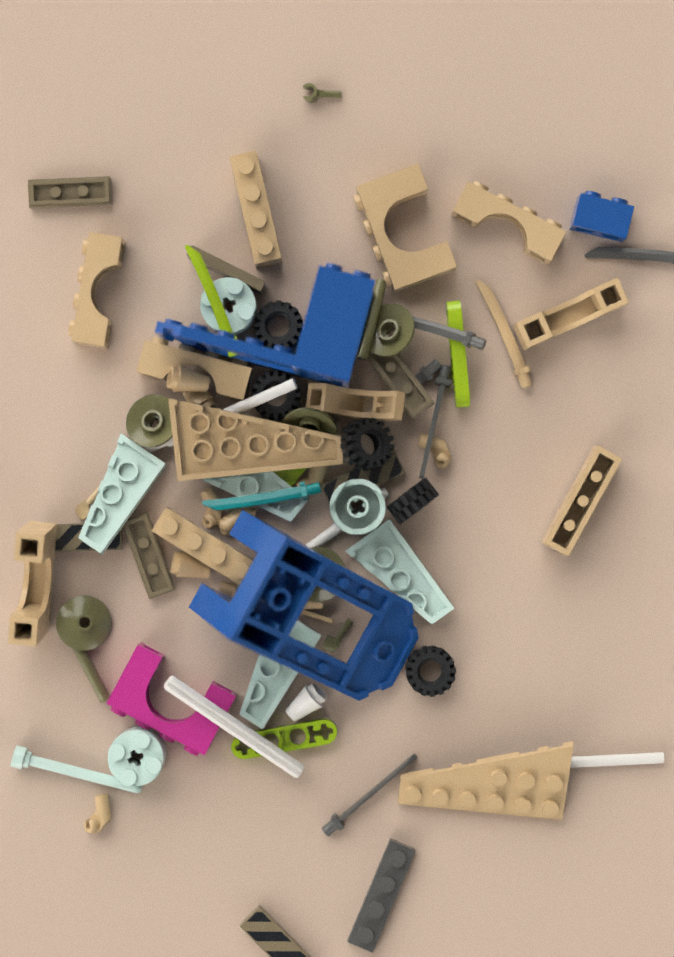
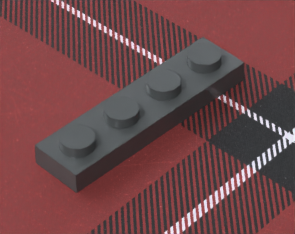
(381, 895)

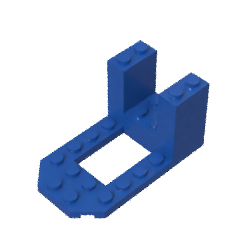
(327, 338)
(275, 596)

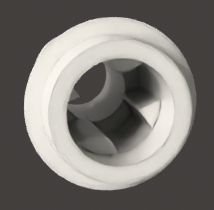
(306, 702)

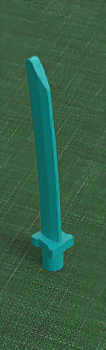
(264, 498)

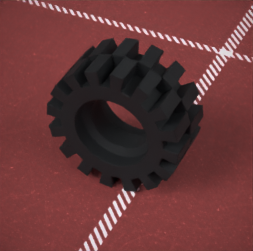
(278, 309)
(276, 412)
(380, 440)
(412, 500)
(435, 687)

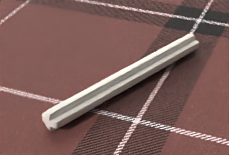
(233, 726)

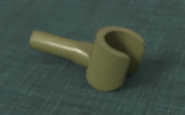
(319, 93)
(332, 643)

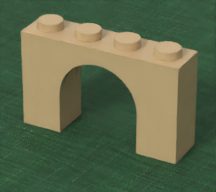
(401, 267)
(36, 547)

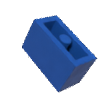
(601, 216)

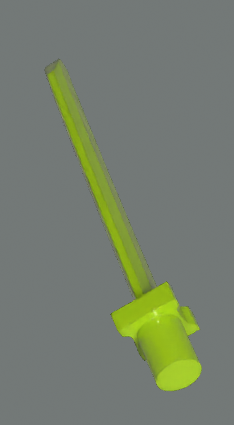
(210, 291)

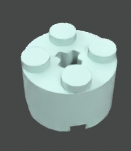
(236, 292)
(372, 503)
(129, 770)

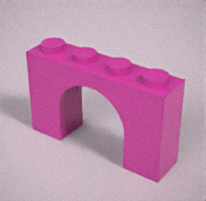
(133, 699)

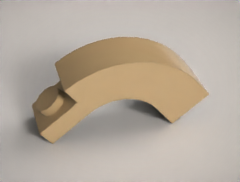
(355, 403)

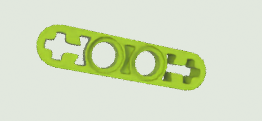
(458, 356)
(283, 734)

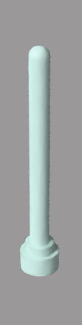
(24, 758)

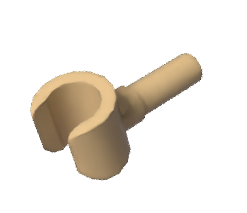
(83, 508)

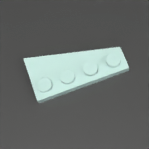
(260, 483)
(125, 484)
(399, 568)
(272, 680)

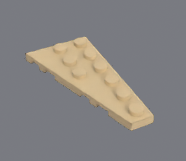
(228, 443)
(500, 784)

